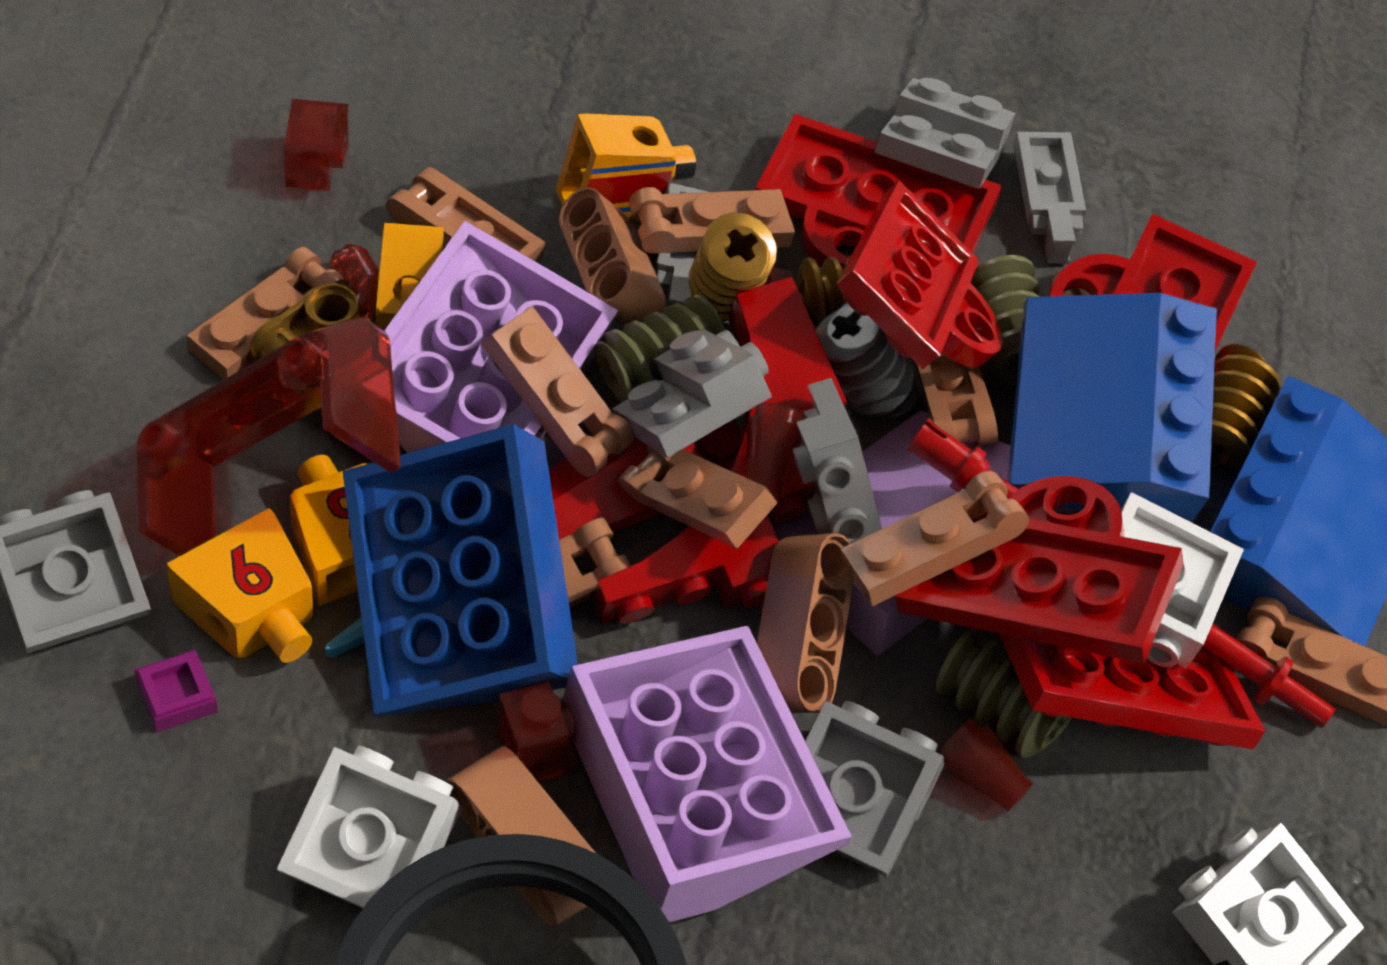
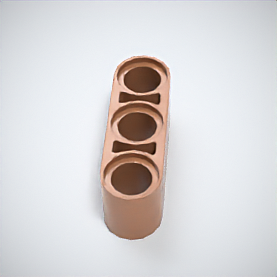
(610, 256)
(806, 618)
(506, 799)

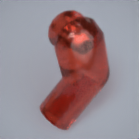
(358, 267)

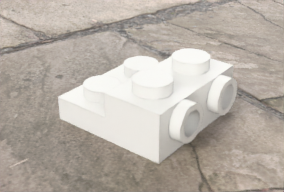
(1201, 583)
(367, 825)
(1265, 905)

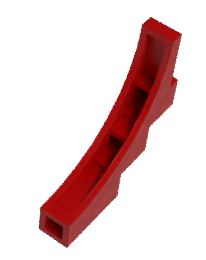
(694, 562)

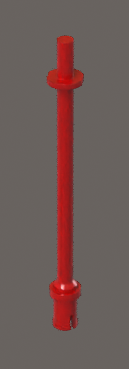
(962, 464)

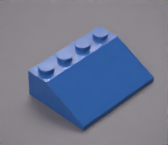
(1117, 396)
(1312, 513)
(460, 573)

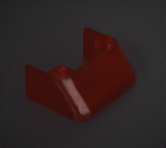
(333, 367)

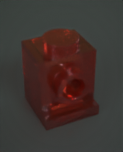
(315, 143)
(538, 730)

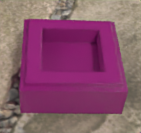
(175, 691)

